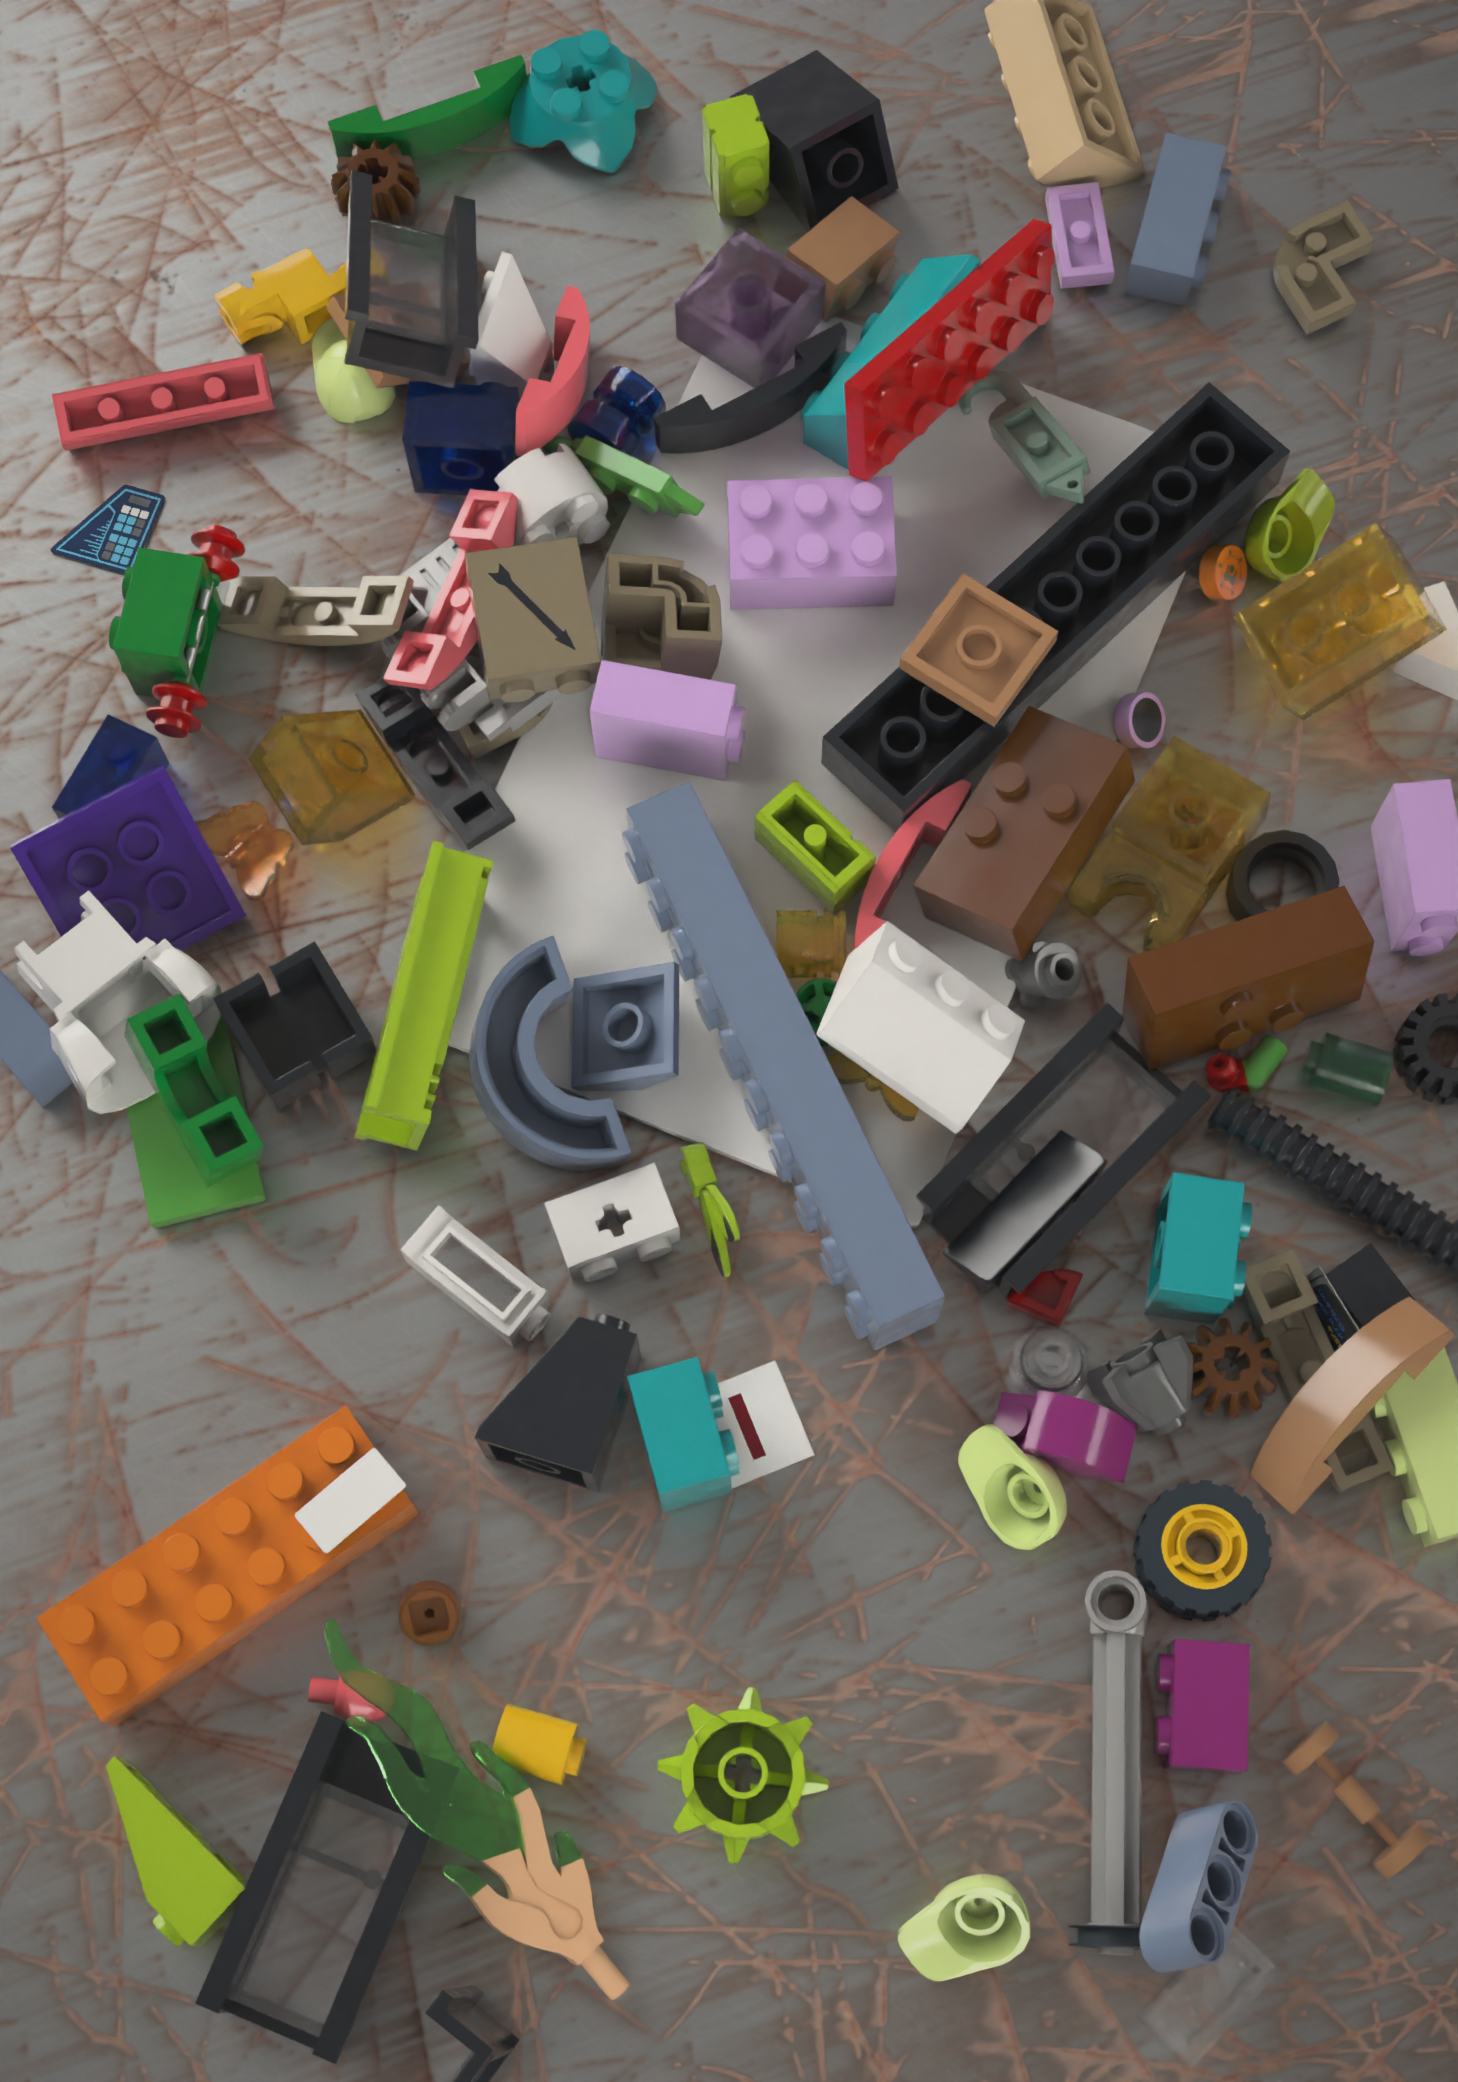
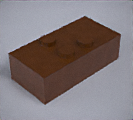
(1025, 832)
(1246, 978)

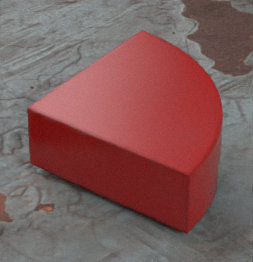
(1047, 1296)

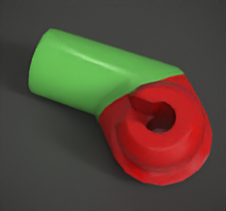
(1248, 1073)

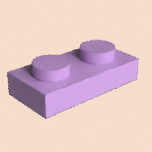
(1079, 235)

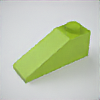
(176, 1864)

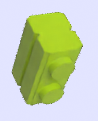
(736, 156)
(814, 846)

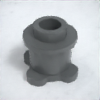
(1045, 971)

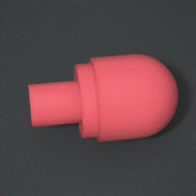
(344, 1699)

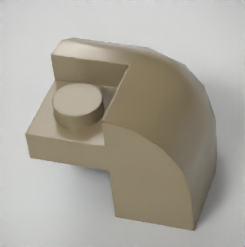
(660, 616)

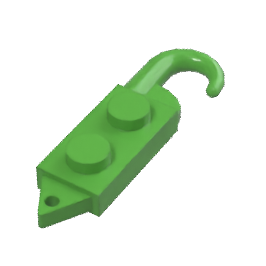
(643, 483)

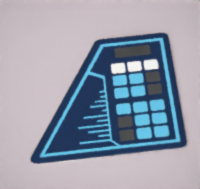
(113, 530)

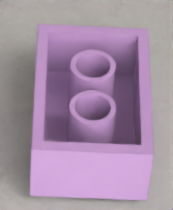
(811, 543)

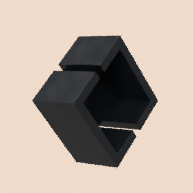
(297, 1030)

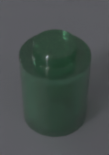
(1348, 1068)

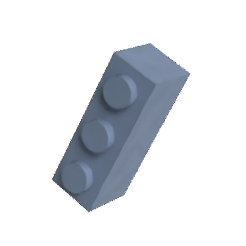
(1178, 220)

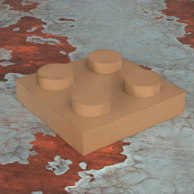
(978, 649)

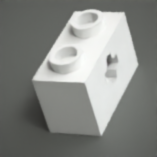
(636, 1202)

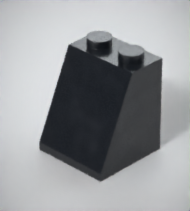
(823, 138)
(567, 1405)

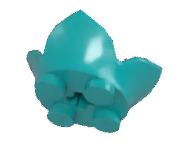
(591, 123)

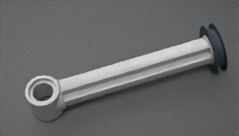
(1116, 1769)

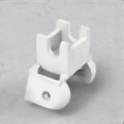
(97, 982)

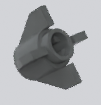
(1148, 1383)

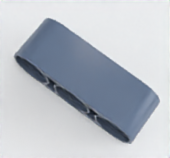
(28, 1046)
(1199, 1887)

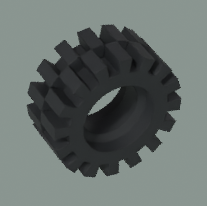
(1414, 1051)

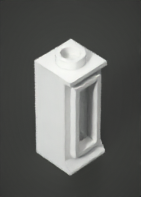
(477, 1278)

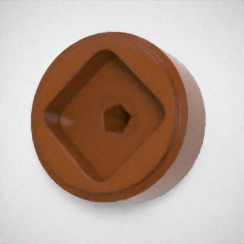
(429, 1613)

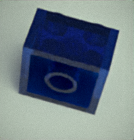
(459, 435)

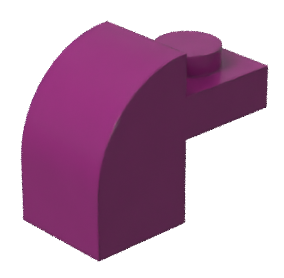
(1068, 1433)

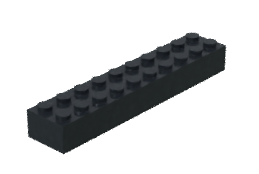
(1082, 580)

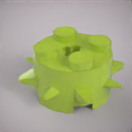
(772, 1752)

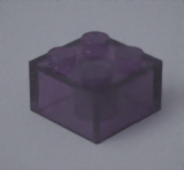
(750, 309)

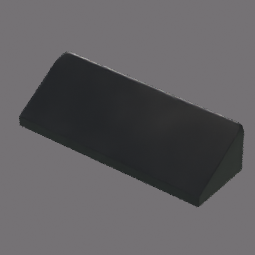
(1024, 1209)

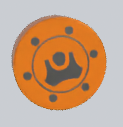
(1223, 572)

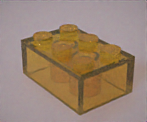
(1339, 622)

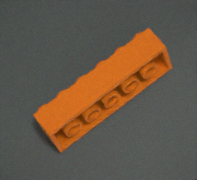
(213, 1575)

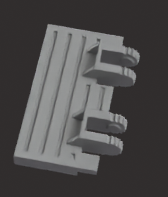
(467, 682)

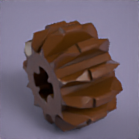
(393, 181)
(1246, 1355)

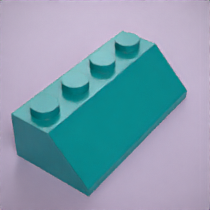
(910, 299)

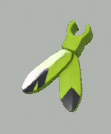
(715, 1209)

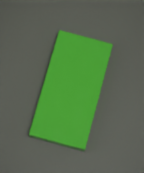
(167, 1173)

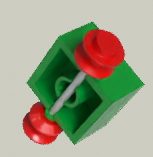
(172, 625)

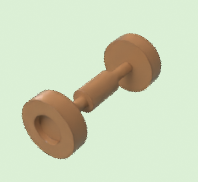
(1400, 1848)

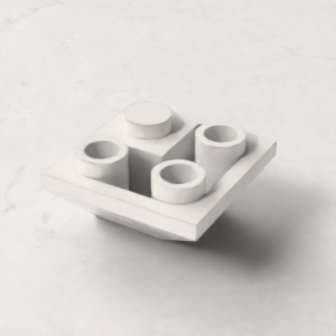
(510, 332)

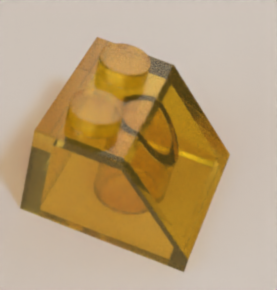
(329, 774)

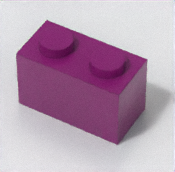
(1204, 1706)

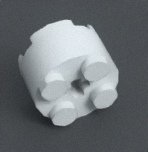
(554, 498)

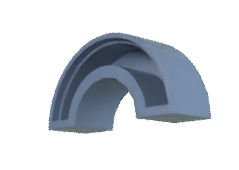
(511, 1083)

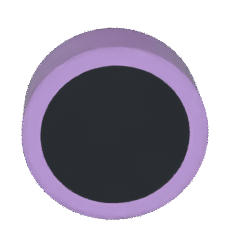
(1139, 720)

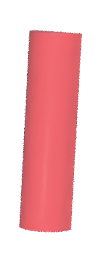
(163, 401)

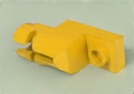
(287, 292)

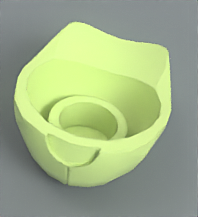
(344, 389)
(1002, 1482)
(964, 1932)

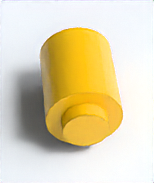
(539, 1744)

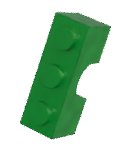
(181, 1074)

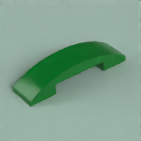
(438, 125)

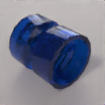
(620, 411)

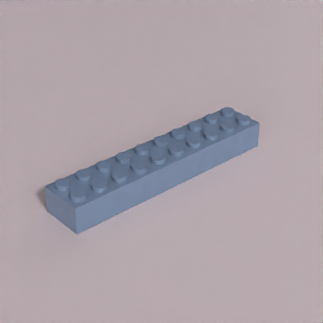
(782, 1068)

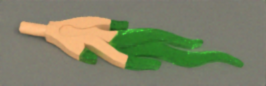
(502, 1831)

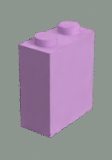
(666, 720)
(1418, 865)

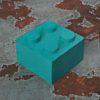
(1196, 1249)
(680, 1433)

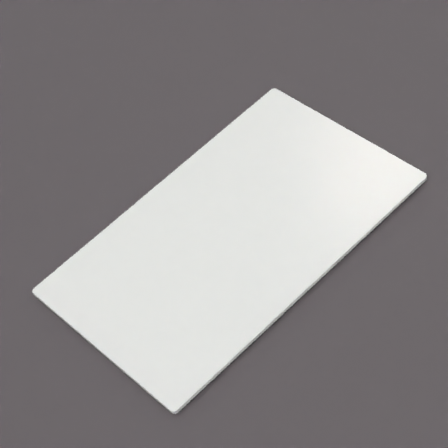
(797, 676)

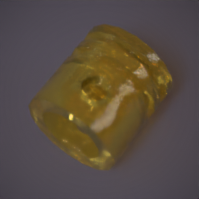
(810, 942)

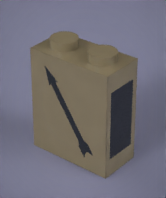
(533, 619)

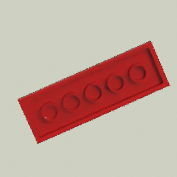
(948, 350)

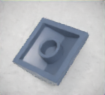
(626, 1029)

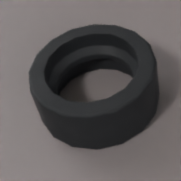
(1281, 845)

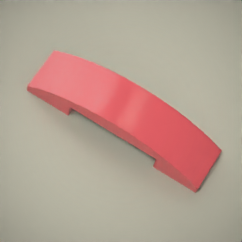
(551, 405)
(450, 632)
(925, 825)

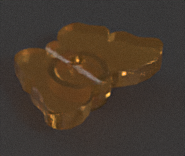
(256, 864)

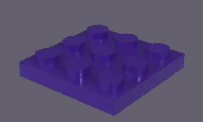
(137, 859)

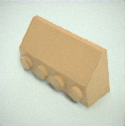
(1063, 92)

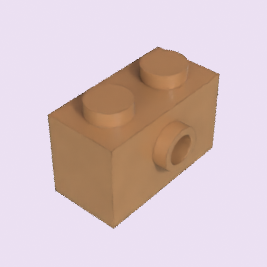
(847, 253)

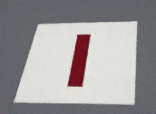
(762, 1423)

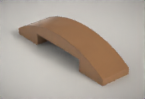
(1340, 1397)

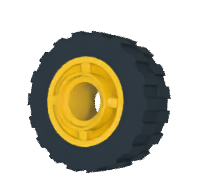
(1228, 1524)

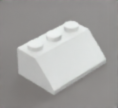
(920, 1026)

